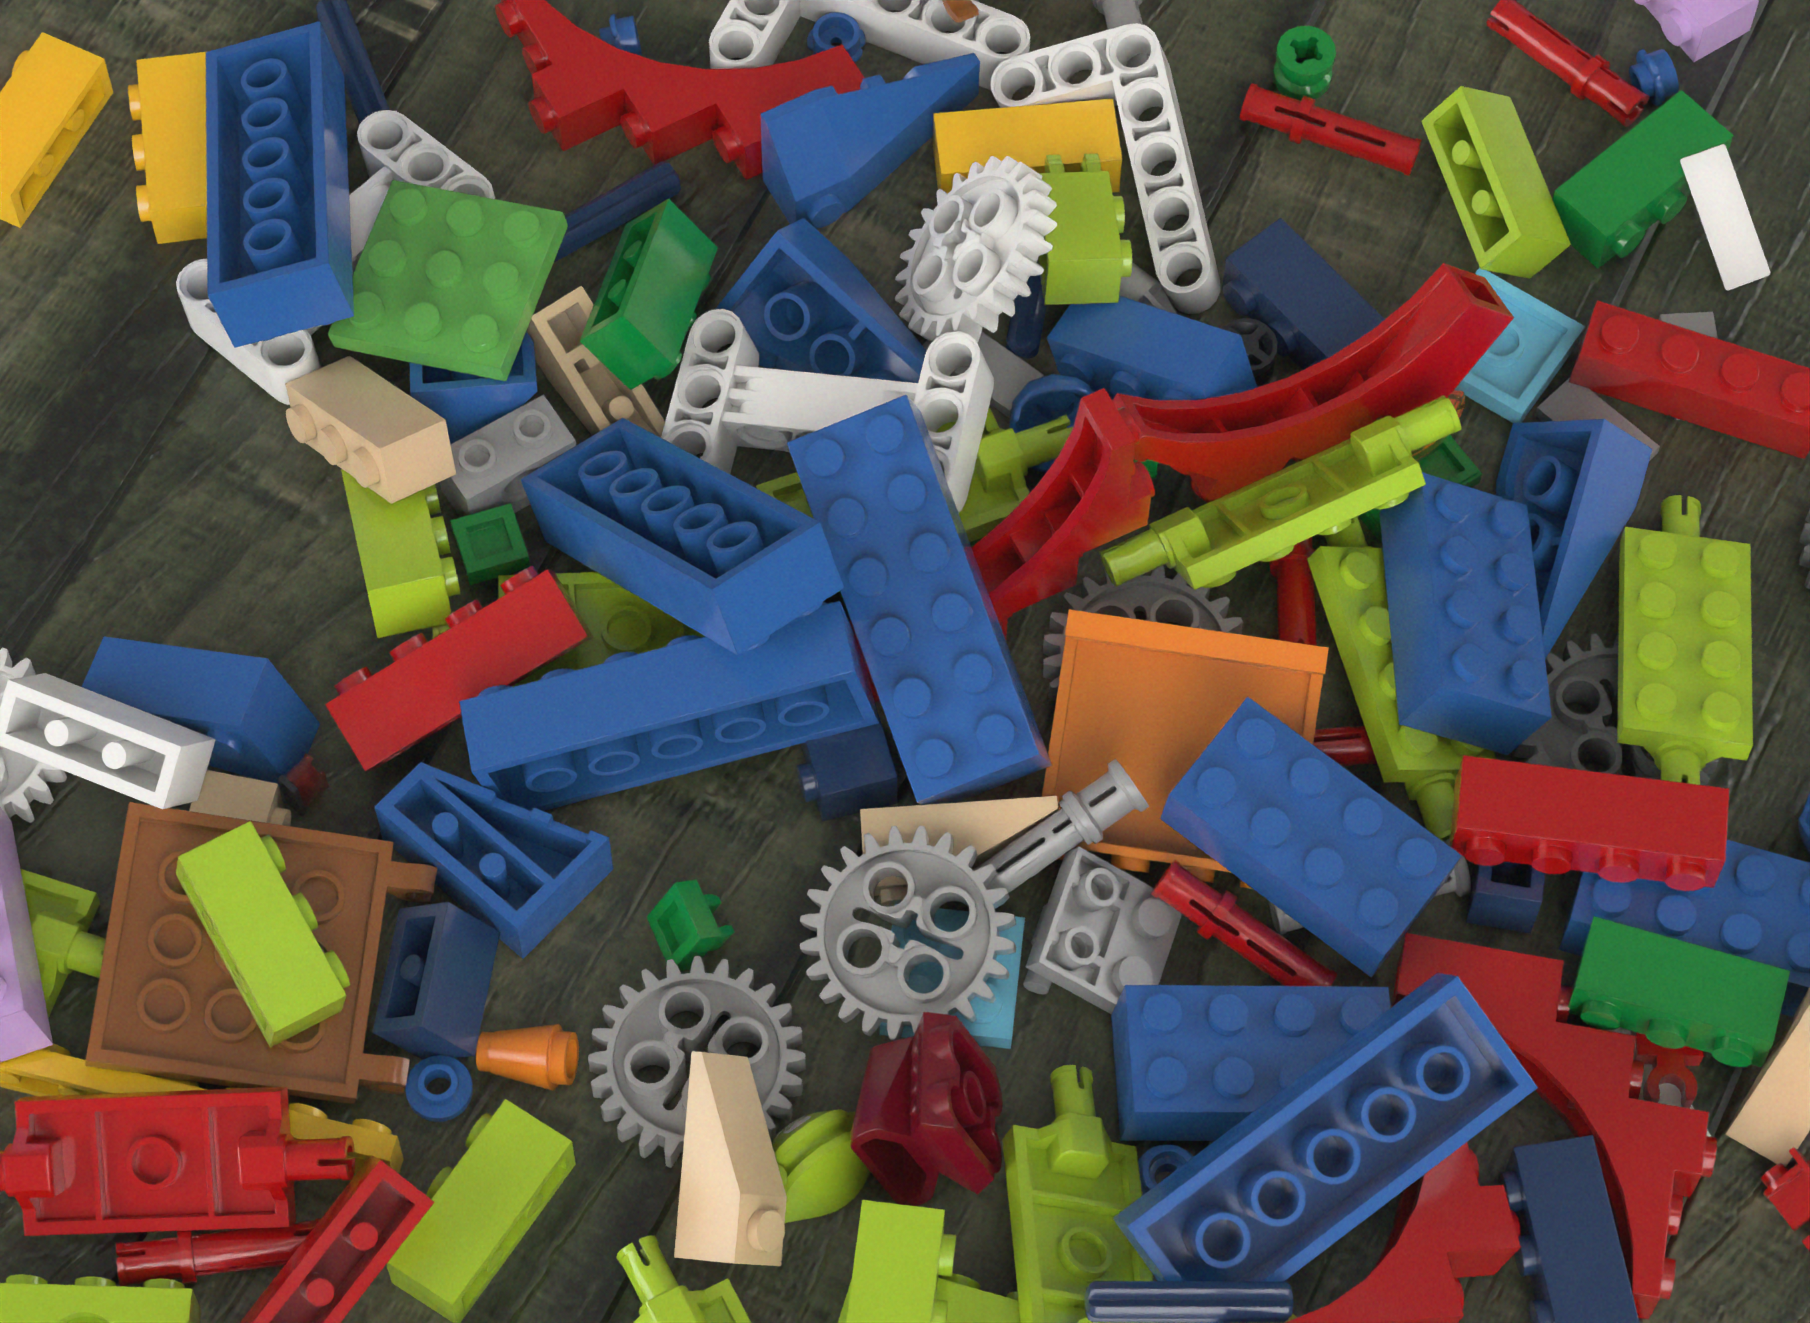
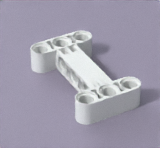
(391, 151)
(777, 406)

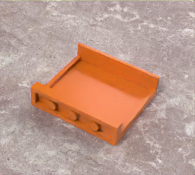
(1155, 705)

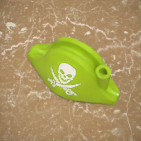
(818, 1164)

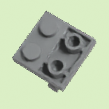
(1099, 932)

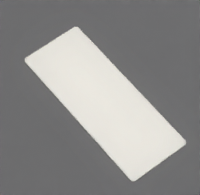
(1725, 217)

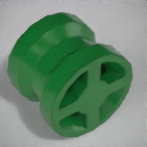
(1307, 77)

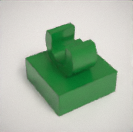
(490, 544)
(686, 924)

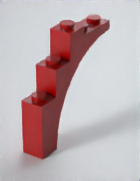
(664, 107)
(1389, 371)
(1078, 505)
(1589, 1078)
(1439, 1233)

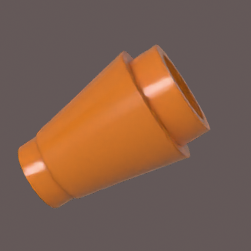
(530, 1055)

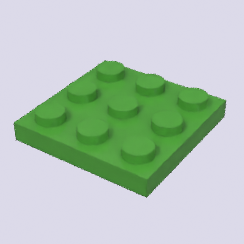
(450, 279)

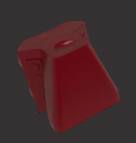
(929, 1111)

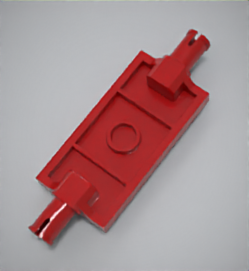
(162, 1161)

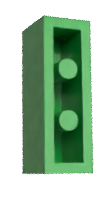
(1636, 180)
(649, 295)
(1678, 993)

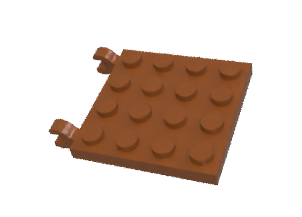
(170, 1000)

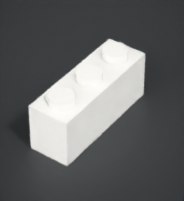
(104, 740)

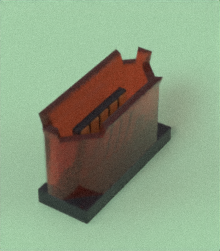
(302, 784)

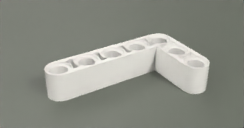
(913, 32)
(1147, 141)

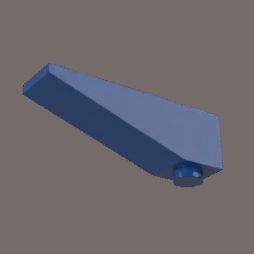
(836, 148)
(819, 313)
(473, 400)
(1579, 494)

